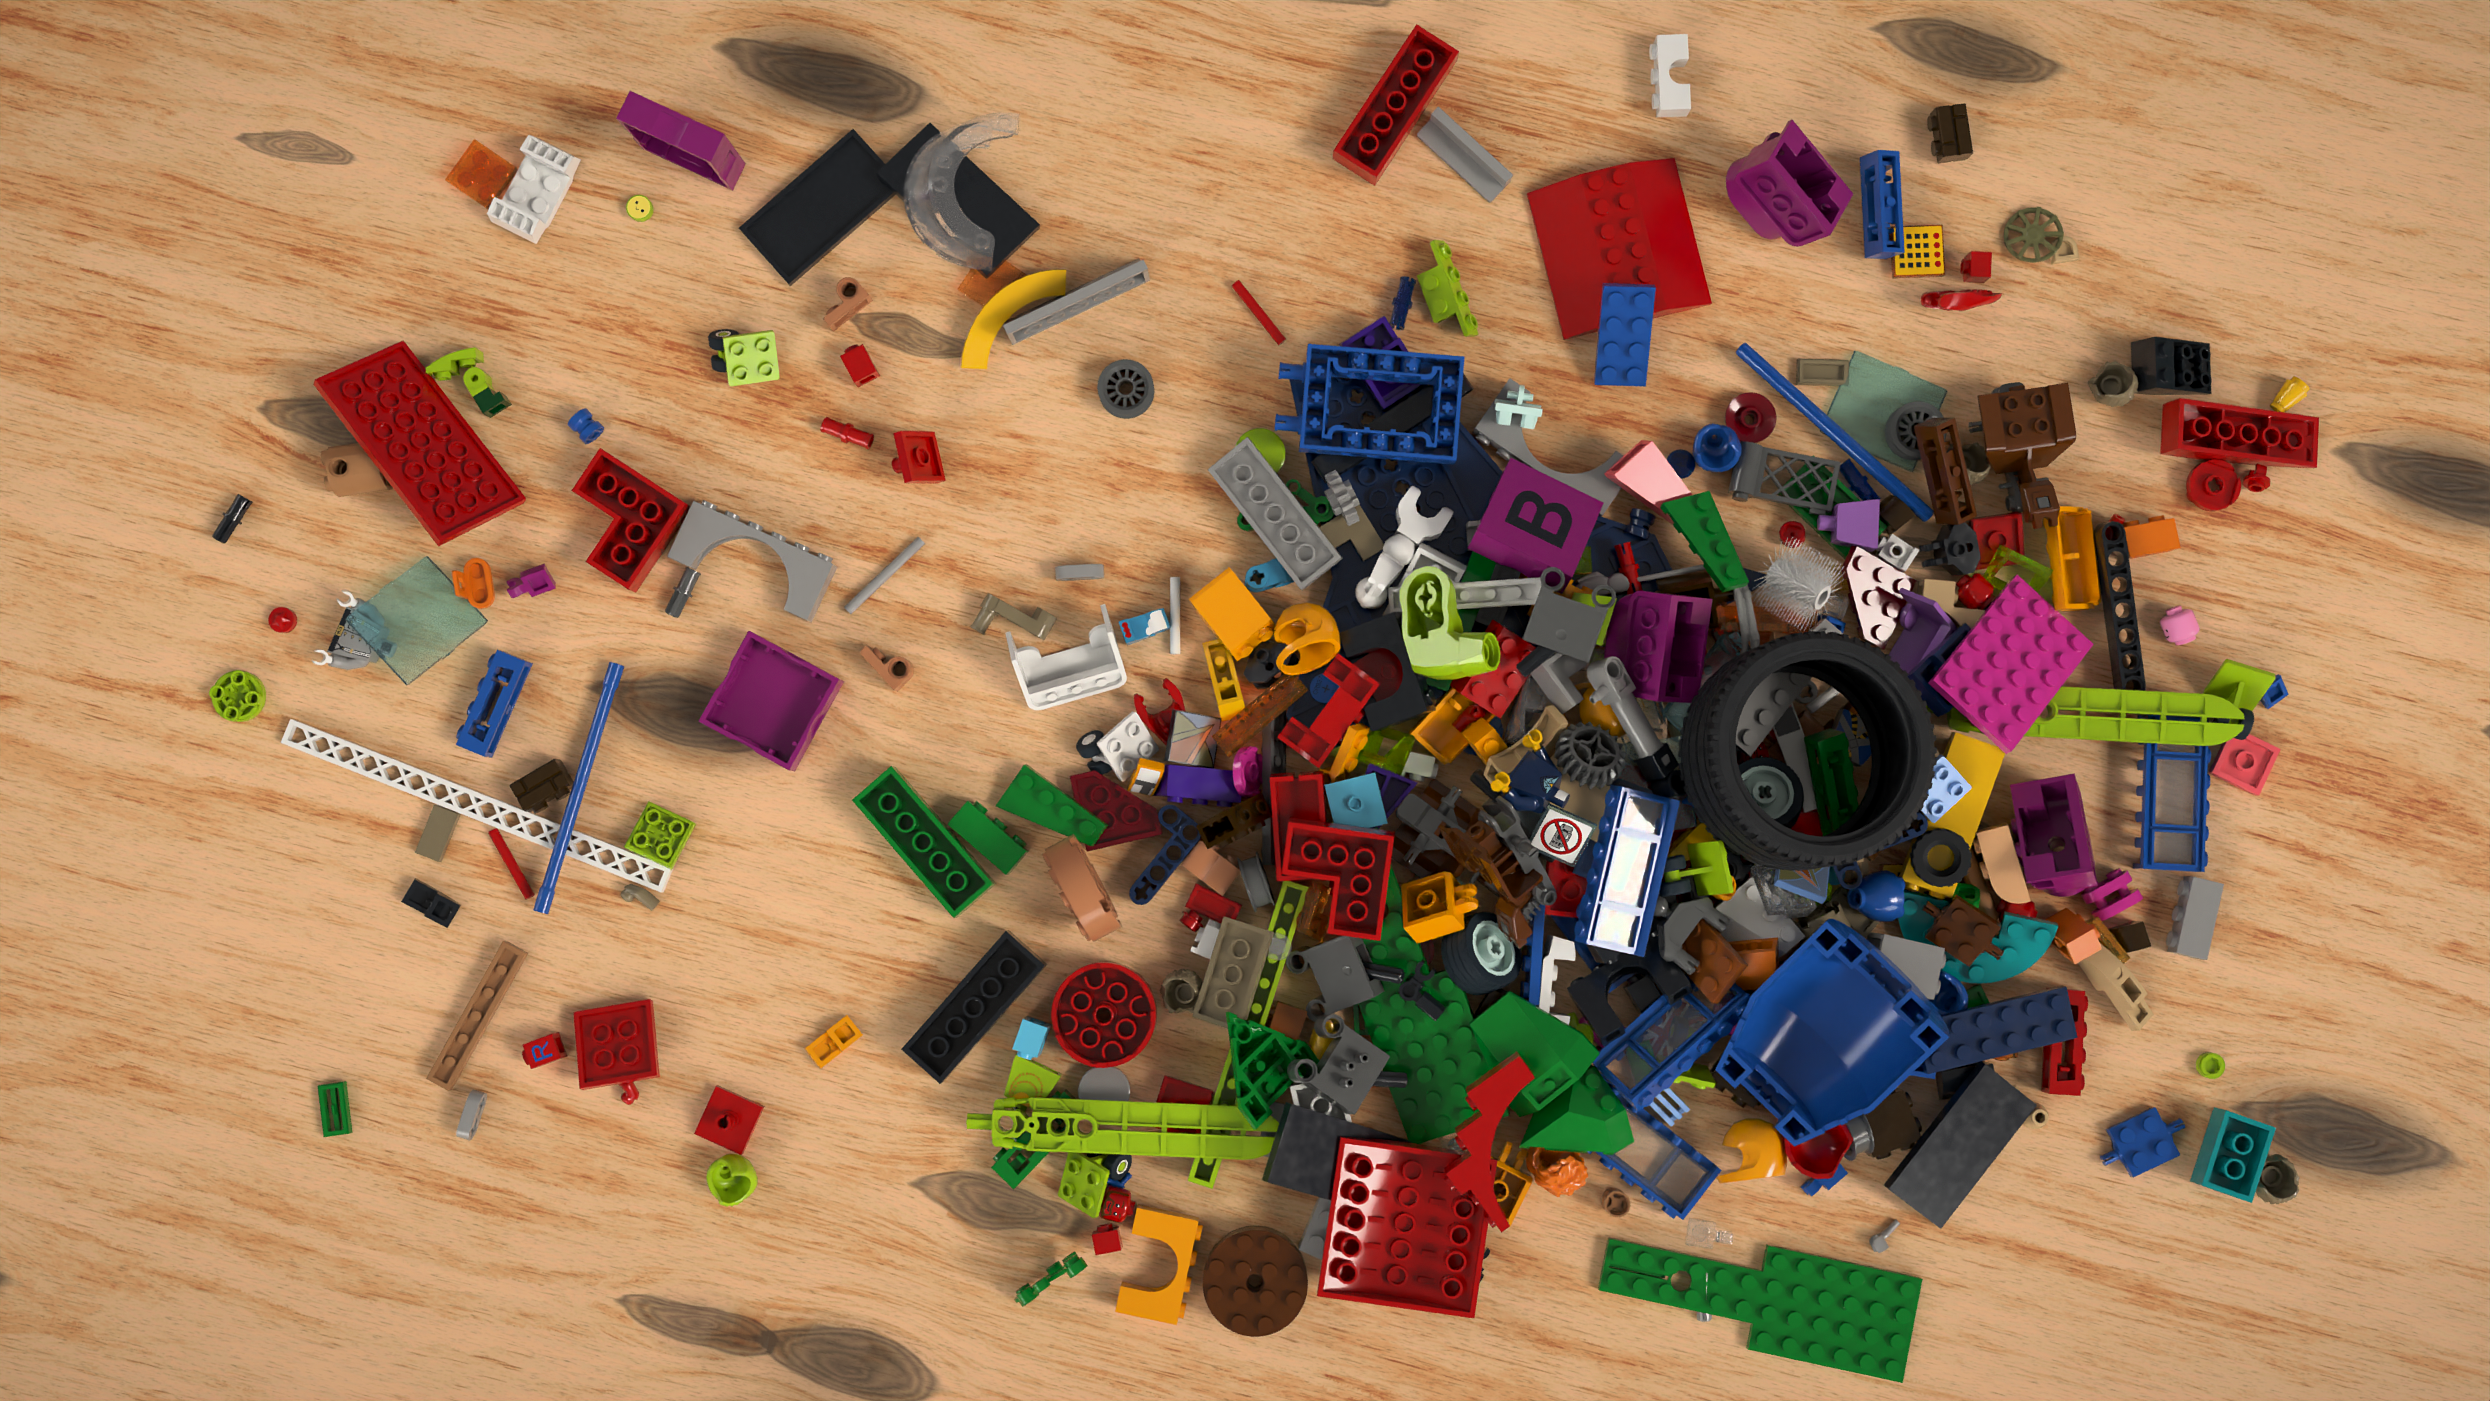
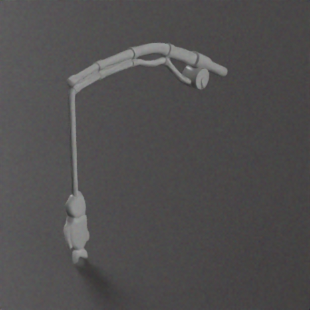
(1741, 595)

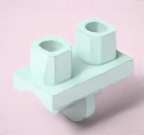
(1529, 411)

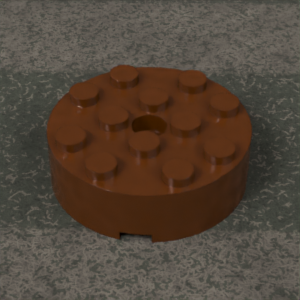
(1260, 1308)

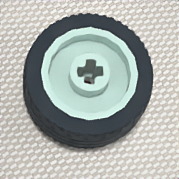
(1777, 786)
(1480, 955)

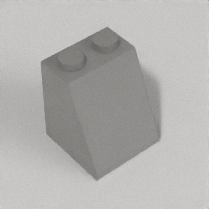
(1915, 959)

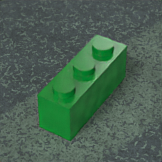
(989, 836)

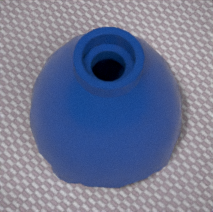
(1879, 896)

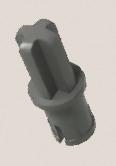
(682, 592)

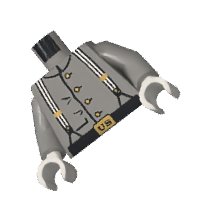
(347, 646)

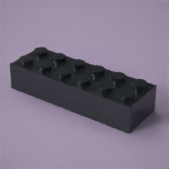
(974, 1006)

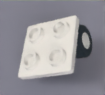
(1118, 748)

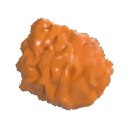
(1557, 1170)

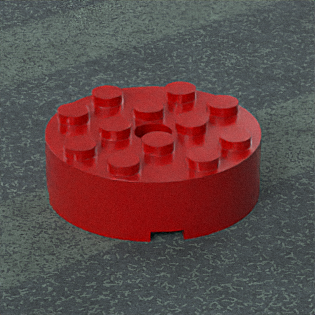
(1131, 1010)

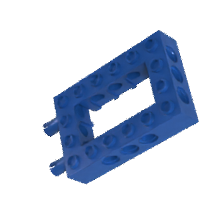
(1379, 365)

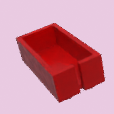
(1294, 798)

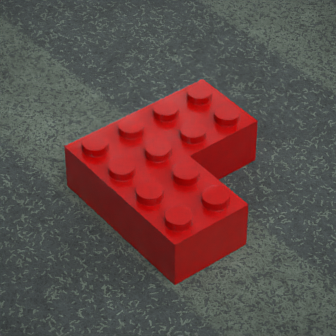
(642, 522)
(1356, 862)

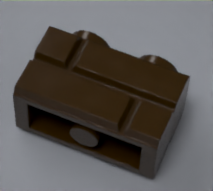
(1950, 133)
(542, 786)

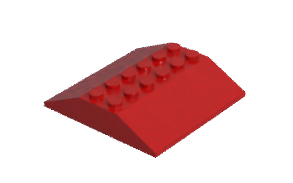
(1619, 229)
(1401, 1230)

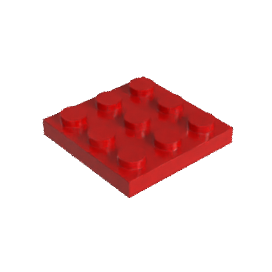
(616, 1044)

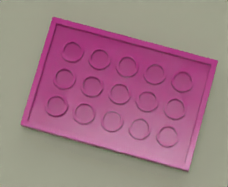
(2011, 664)

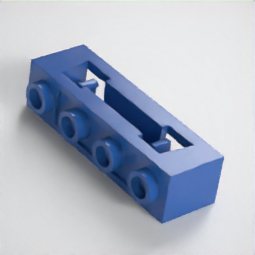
(1881, 204)
(484, 739)

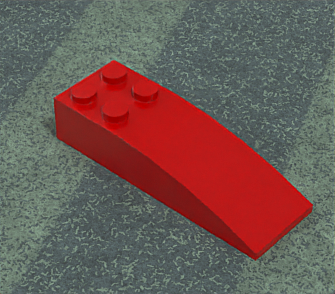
(2238, 434)

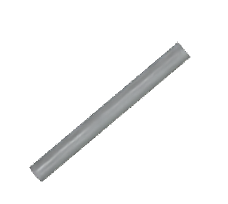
(884, 575)

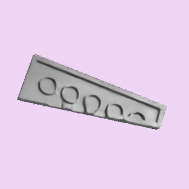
(1771, 701)

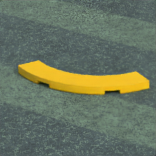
(1002, 306)

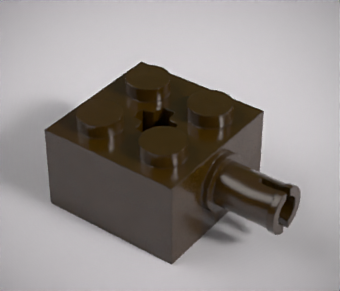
(1696, 585)

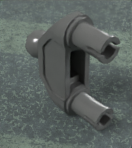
(1677, 925)

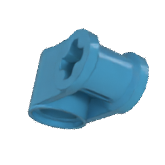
(1272, 576)

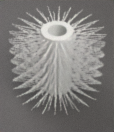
(1798, 584)

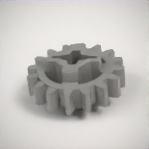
(1342, 497)

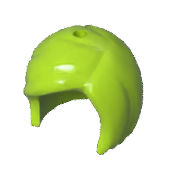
(731, 1179)

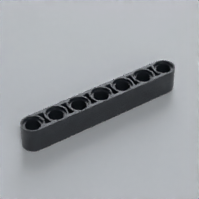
(1402, 418)
(2111, 599)

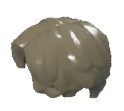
(2114, 384)
(1975, 462)
(1181, 991)
(2278, 1180)

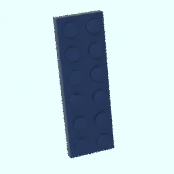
(2004, 1028)

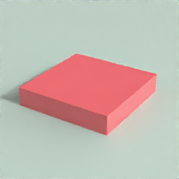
(2245, 763)

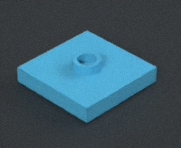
(1356, 802)

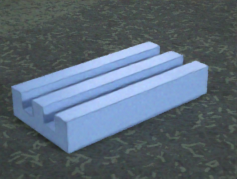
(1676, 1113)

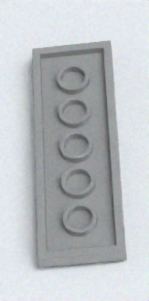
(1275, 514)

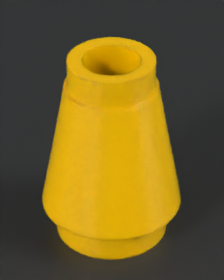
(2290, 394)

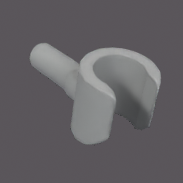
(1878, 1241)

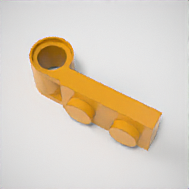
(1346, 758)

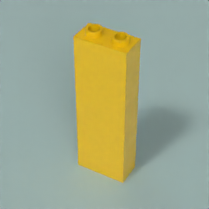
(1979, 766)

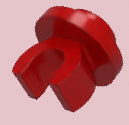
(2257, 479)

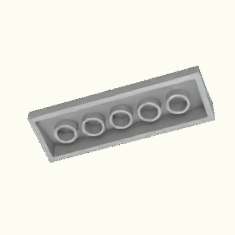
(1076, 301)

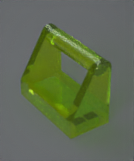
(2003, 554)
(1396, 758)

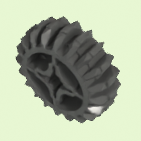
(1590, 755)

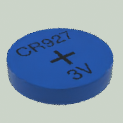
(1322, 688)

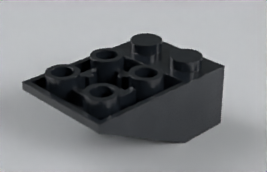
(2171, 366)

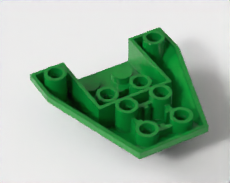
(1546, 1044)

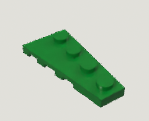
(1705, 531)
(1047, 805)

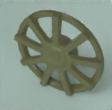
(2033, 234)

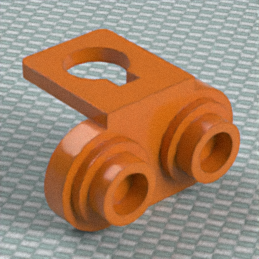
(475, 583)

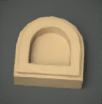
(2067, 252)

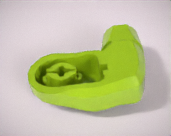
(1435, 630)

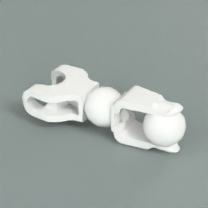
(1400, 548)

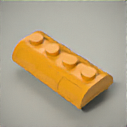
(2073, 560)
(1436, 728)

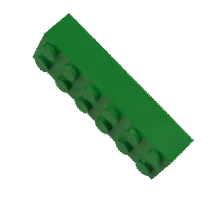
(924, 841)

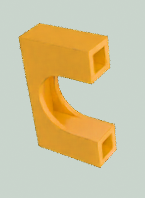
(1162, 1302)

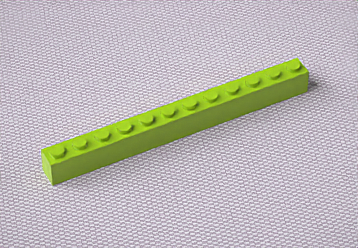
(1283, 921)

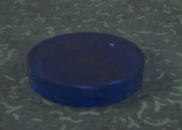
(1682, 463)

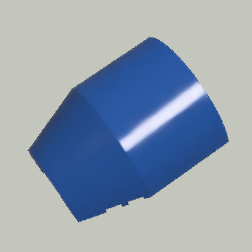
(1830, 1034)

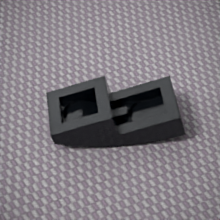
(431, 902)

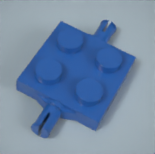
(2142, 1142)

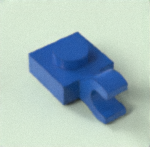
(1813, 1185)

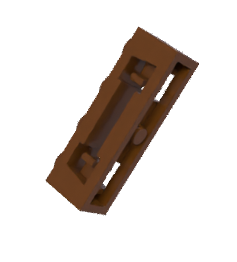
(1945, 471)

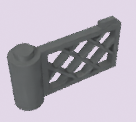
(1749, 472)

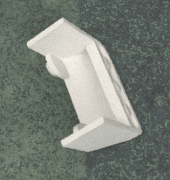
(1071, 672)

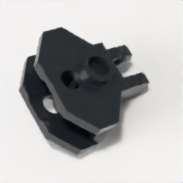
(1951, 549)
(1262, 664)

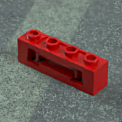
(2069, 1079)

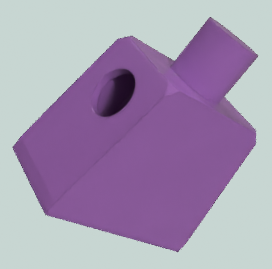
(1853, 524)

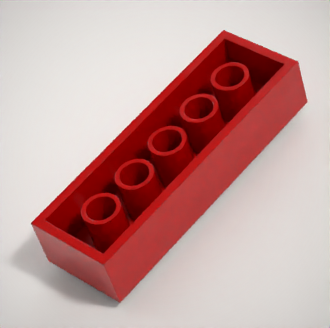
(1395, 105)

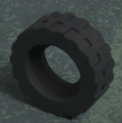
(1955, 872)

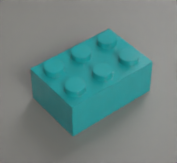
(2232, 1154)

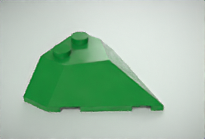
(1261, 1065)
(1581, 1119)

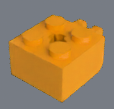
(1436, 906)
(1513, 1182)

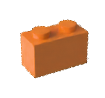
(2151, 538)
(2074, 936)

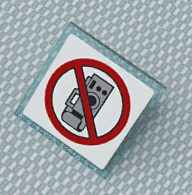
(1562, 835)

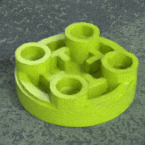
(1269, 446)
(238, 696)

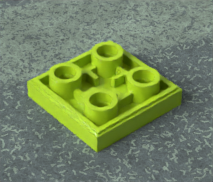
(660, 835)

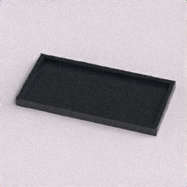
(977, 197)
(819, 208)
(1960, 1144)
(1308, 1147)

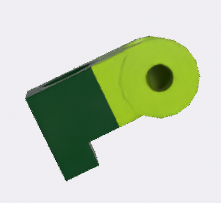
(481, 389)

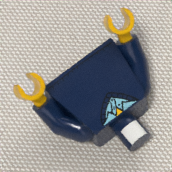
(1533, 780)

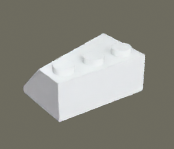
(1751, 921)

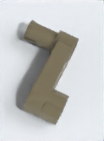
(1038, 624)

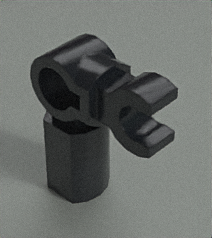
(1411, 990)

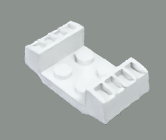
(535, 190)
(1554, 949)

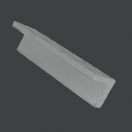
(1464, 155)

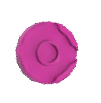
(1247, 771)

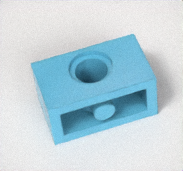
(1031, 1038)

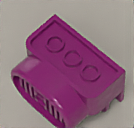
(1787, 189)
(1660, 643)
(2048, 817)

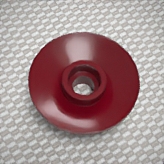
(1759, 409)

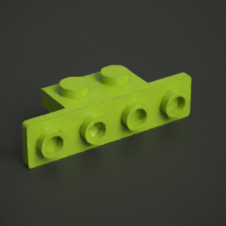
(1444, 291)

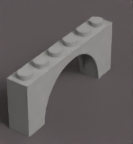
(1511, 443)
(708, 529)

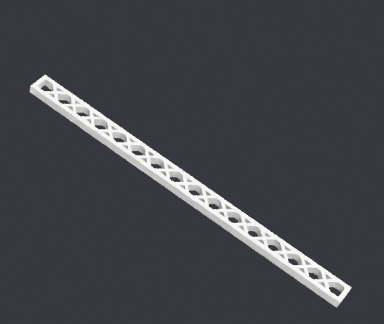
(474, 795)

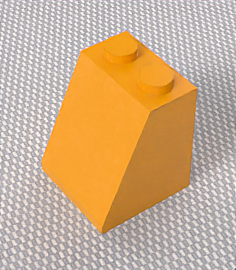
(1233, 614)

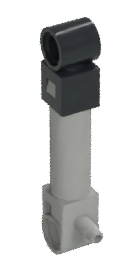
(1654, 759)

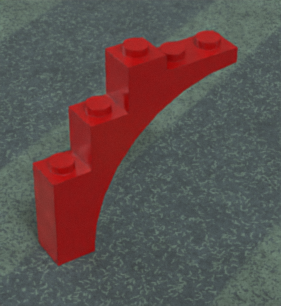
(1491, 1097)

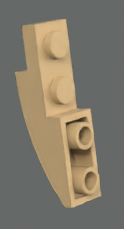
(2121, 986)

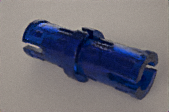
(1402, 303)
(1857, 481)

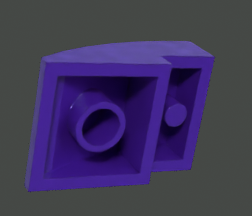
(1382, 337)

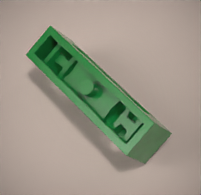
(1833, 782)
(1008, 1169)

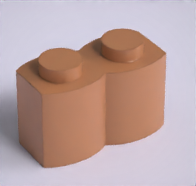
(1212, 867)

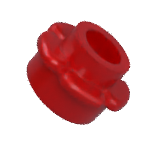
(1191, 920)

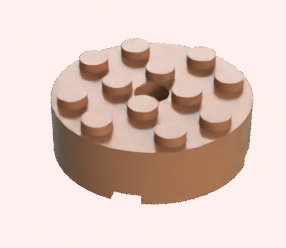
(1081, 888)

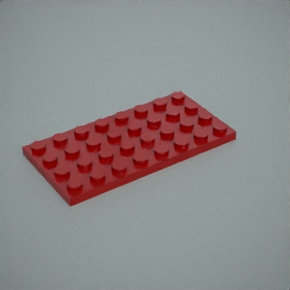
(420, 442)

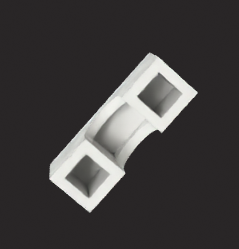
(1669, 97)

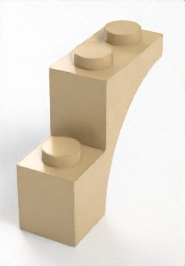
(1946, 596)
(1550, 724)

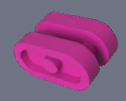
(2115, 881)

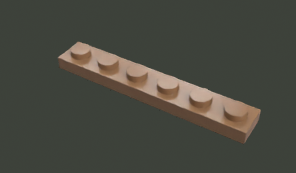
(477, 1015)

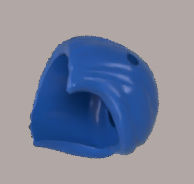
(1719, 451)
(1951, 995)

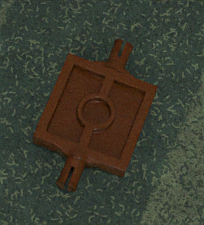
(1962, 930)

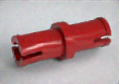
(847, 433)
(1628, 566)

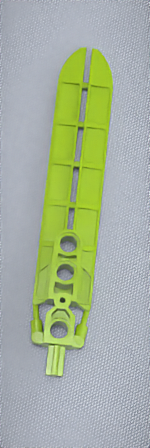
(2129, 729)
(1126, 1141)

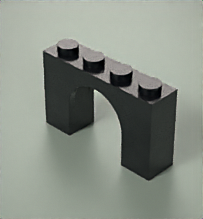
(1413, 695)
(1592, 991)

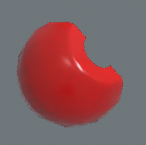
(1821, 1154)

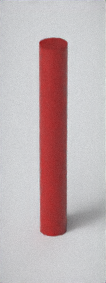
(1258, 312)
(511, 863)

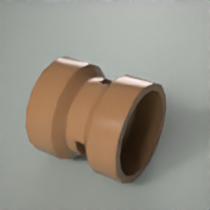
(1615, 1206)

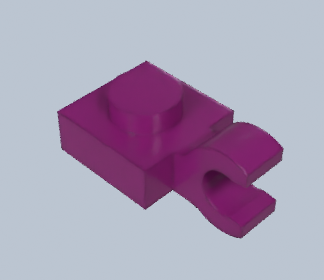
(534, 580)

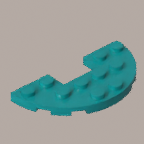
(2020, 937)

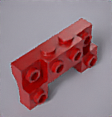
(1336, 717)

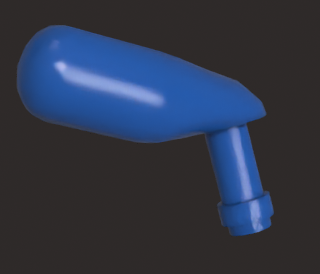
(1119, 1184)

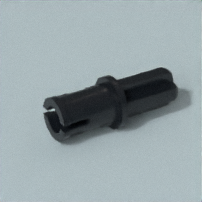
(231, 518)

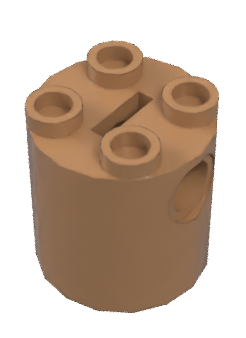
(351, 471)

